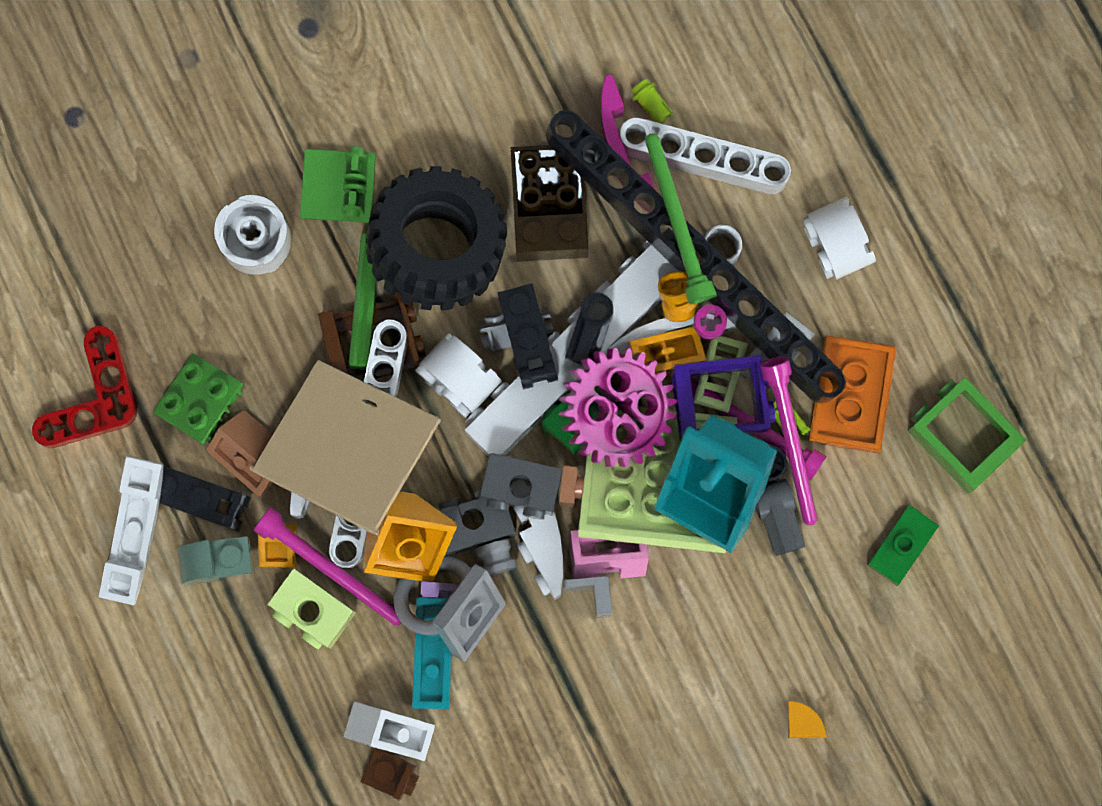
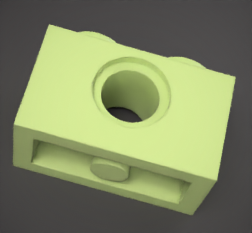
(298, 591)

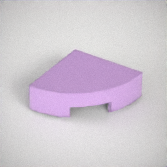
(437, 589)

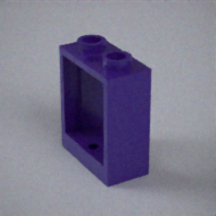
(763, 409)

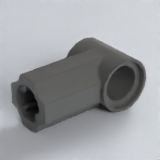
(777, 512)

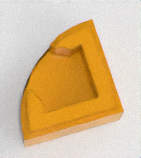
(804, 722)

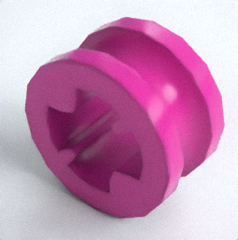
(701, 315)

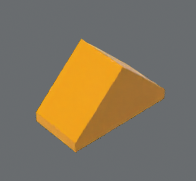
(670, 349)

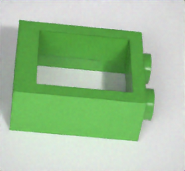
(967, 480)

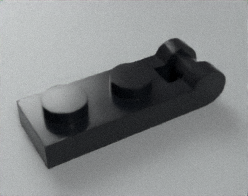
(527, 334)
(202, 498)

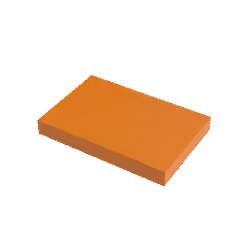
(859, 413)

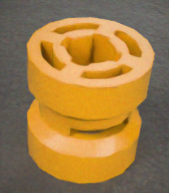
(674, 299)

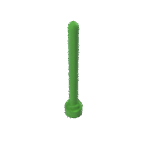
(698, 286)

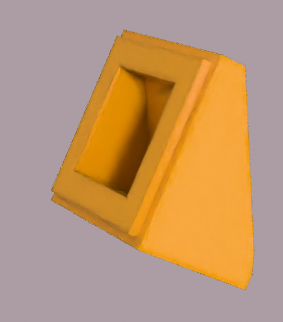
(275, 553)

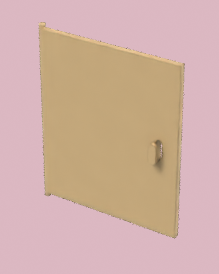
(346, 450)

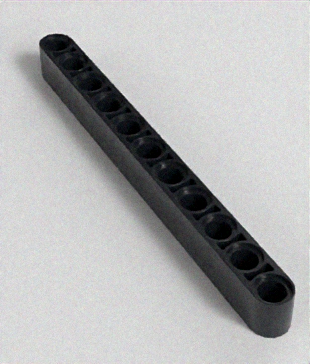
(712, 261)

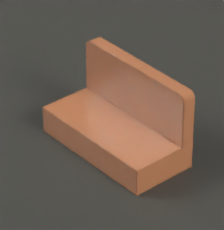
(239, 446)

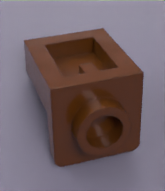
(390, 774)

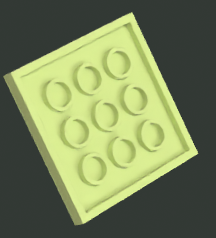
(622, 500)

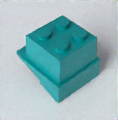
(716, 482)

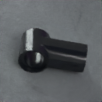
(589, 333)

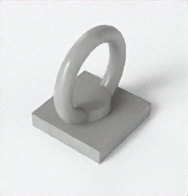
(466, 613)

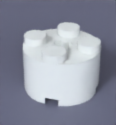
(242, 218)
(840, 239)
(458, 375)

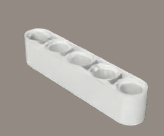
(722, 151)

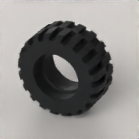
(442, 197)

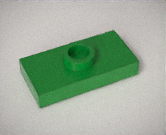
(903, 545)

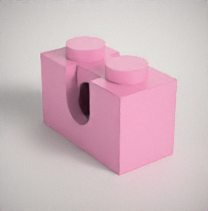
(589, 562)

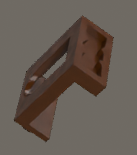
(394, 309)

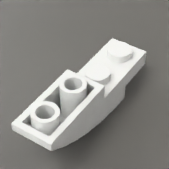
(541, 545)

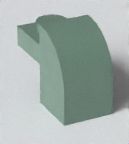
(213, 560)

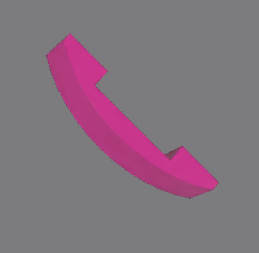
(613, 108)

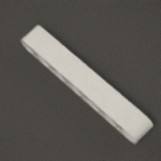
(378, 355)

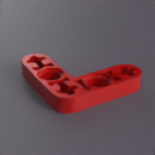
(101, 407)

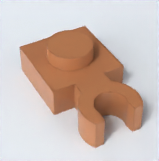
(570, 486)

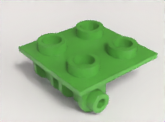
(338, 185)
(198, 399)

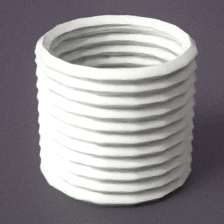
(729, 232)

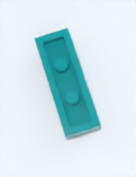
(431, 662)

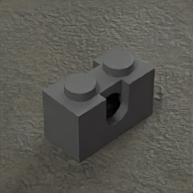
(504, 470)
(495, 527)

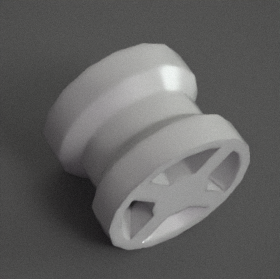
(496, 557)

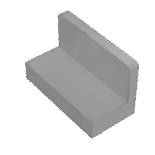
(600, 589)

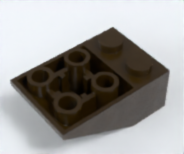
(547, 206)

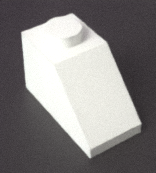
(389, 731)

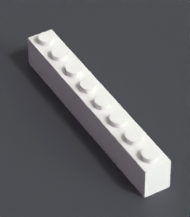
(520, 410)

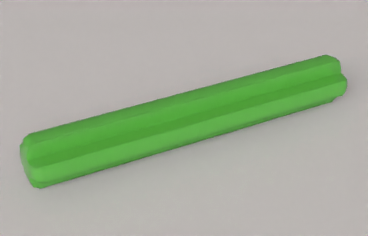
(363, 311)

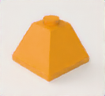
(409, 540)

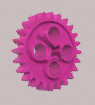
(636, 381)

